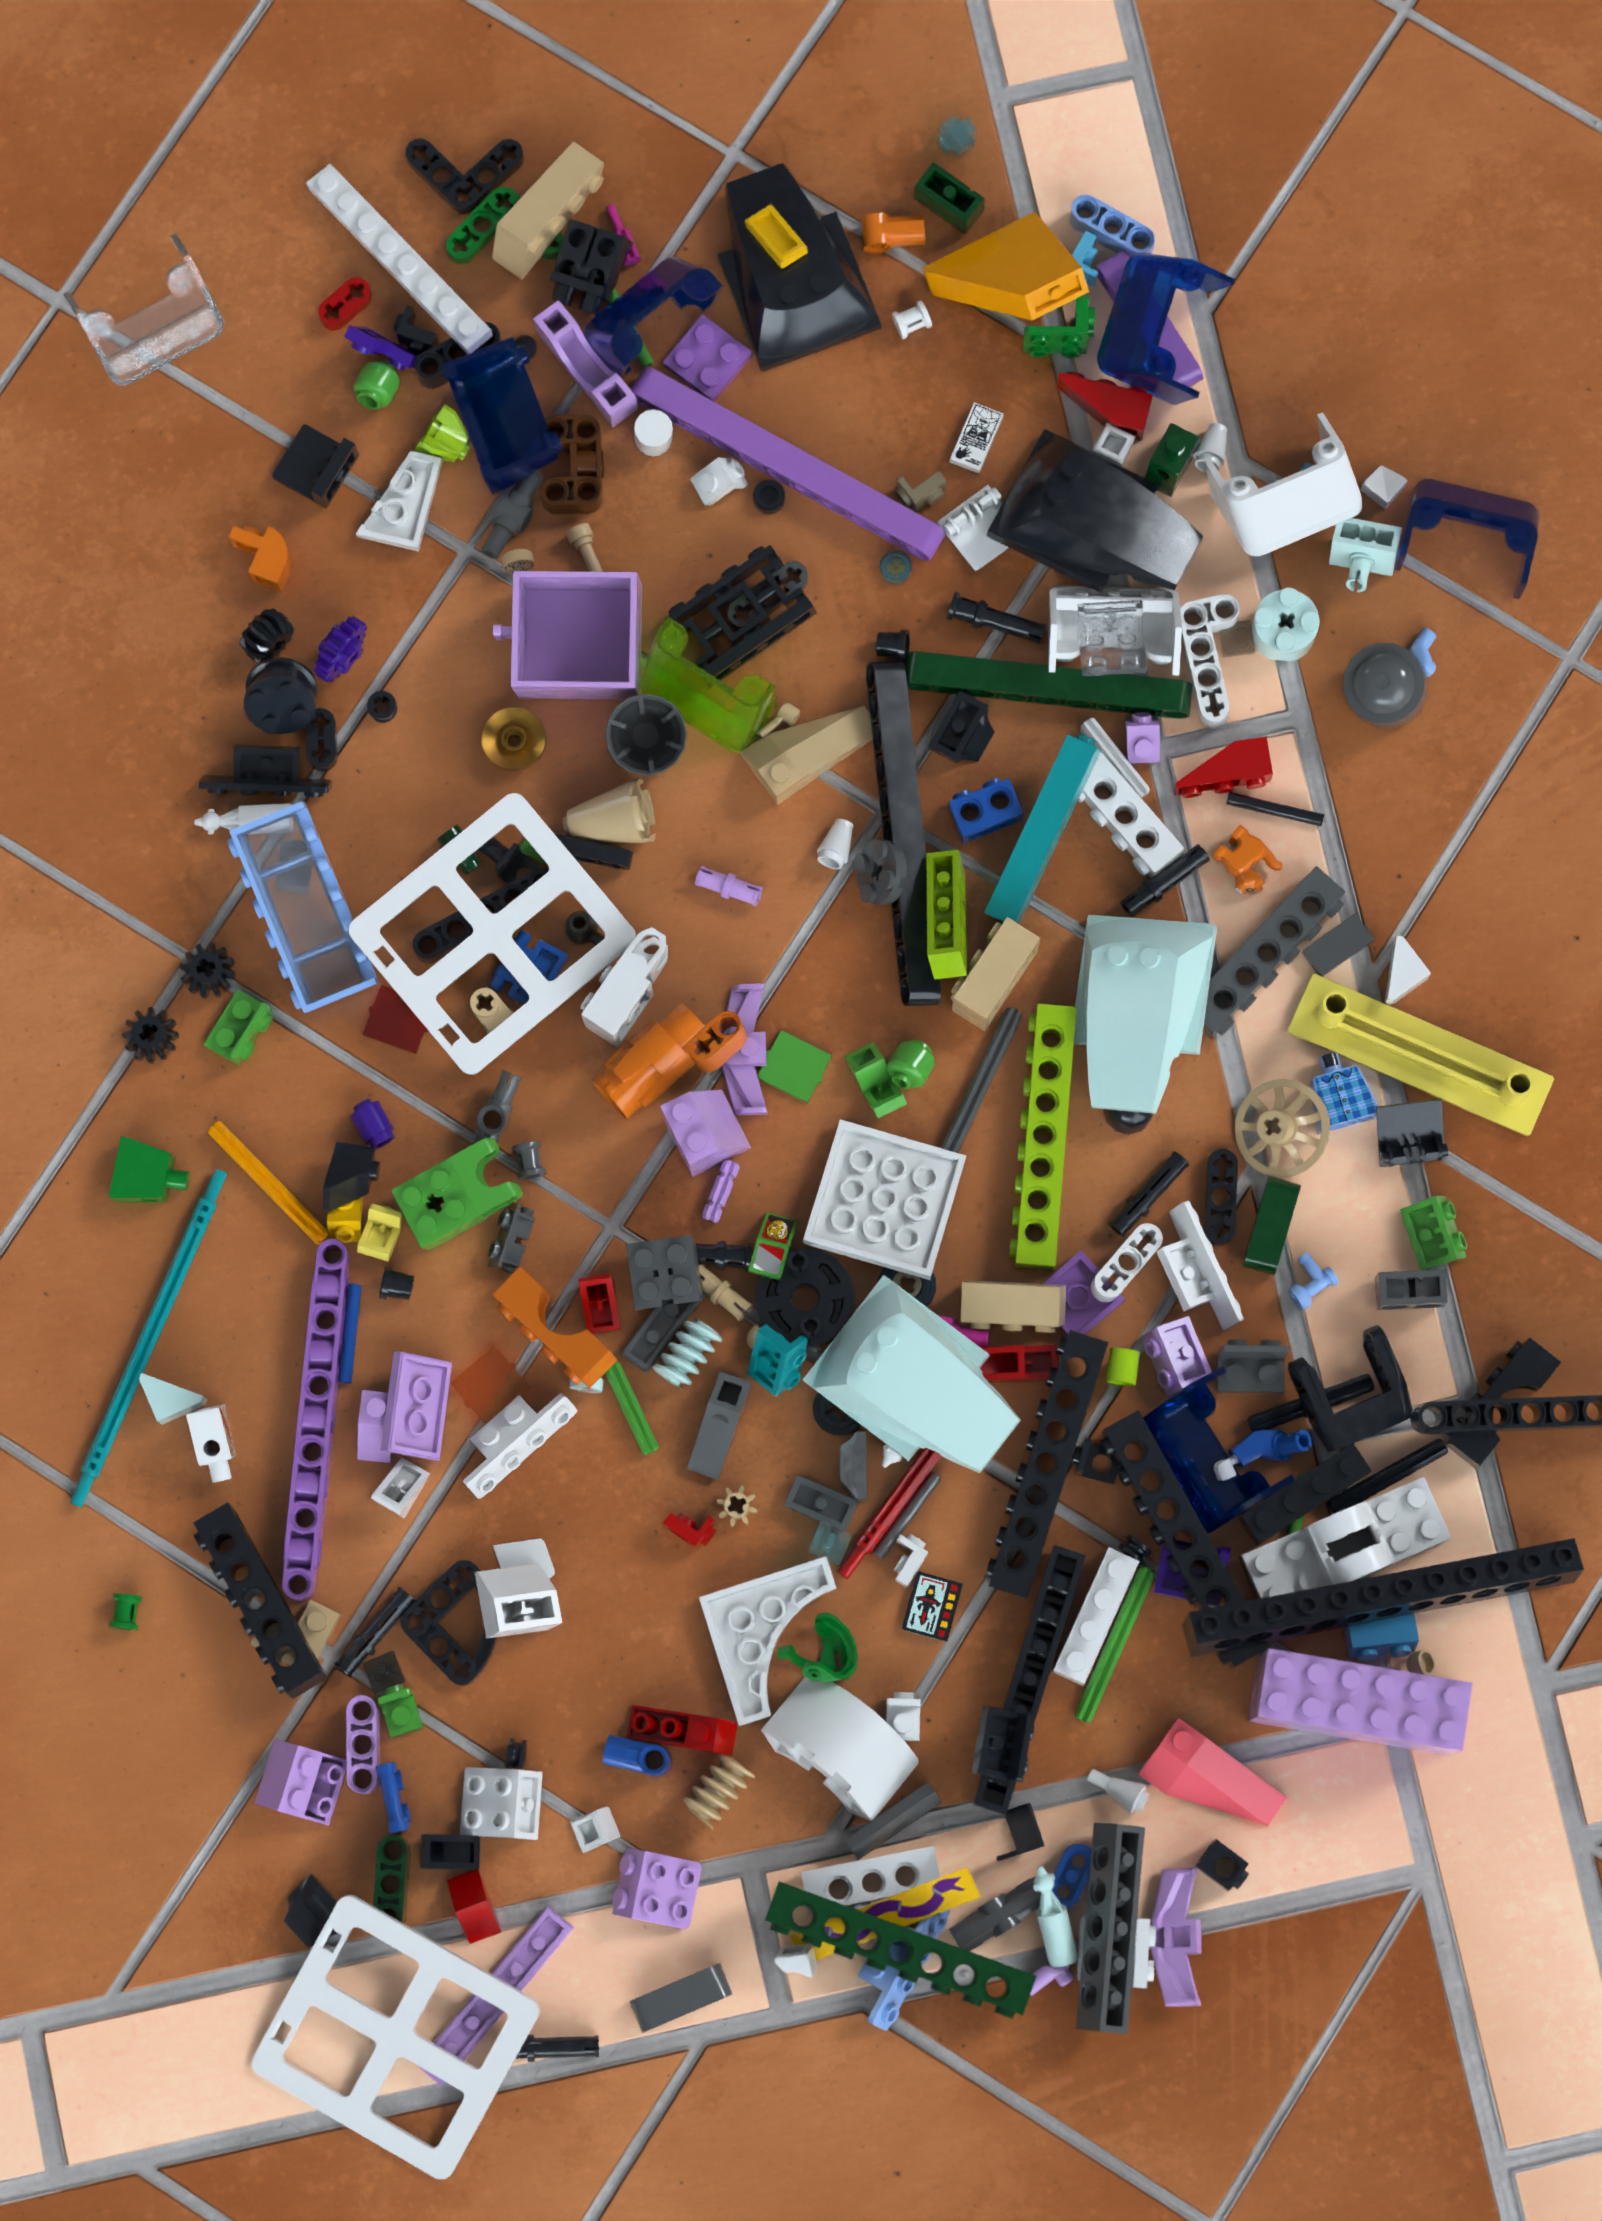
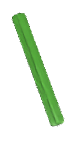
(1115, 1644)

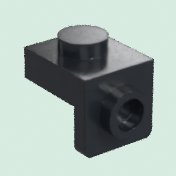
(415, 338)

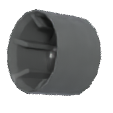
(1385, 685)
(646, 734)

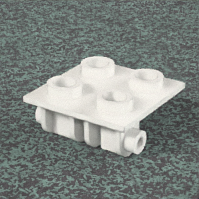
(969, 525)

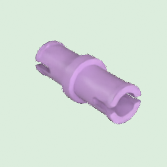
(728, 886)

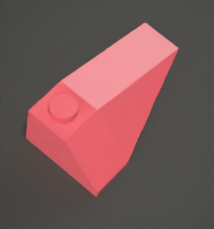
(1203, 1773)

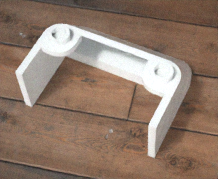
(1293, 505)
(1160, 621)

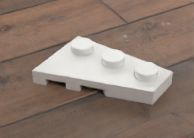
(405, 506)

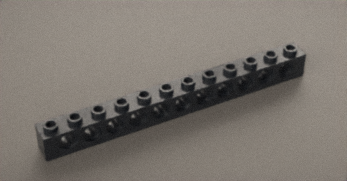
(1382, 1597)

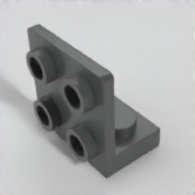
(1252, 1367)

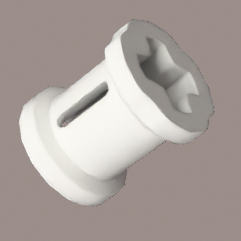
(911, 319)

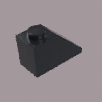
(349, 1174)

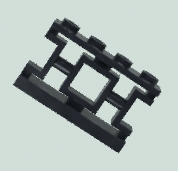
(755, 635)

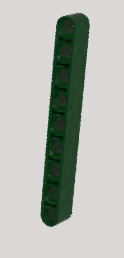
(1037, 685)

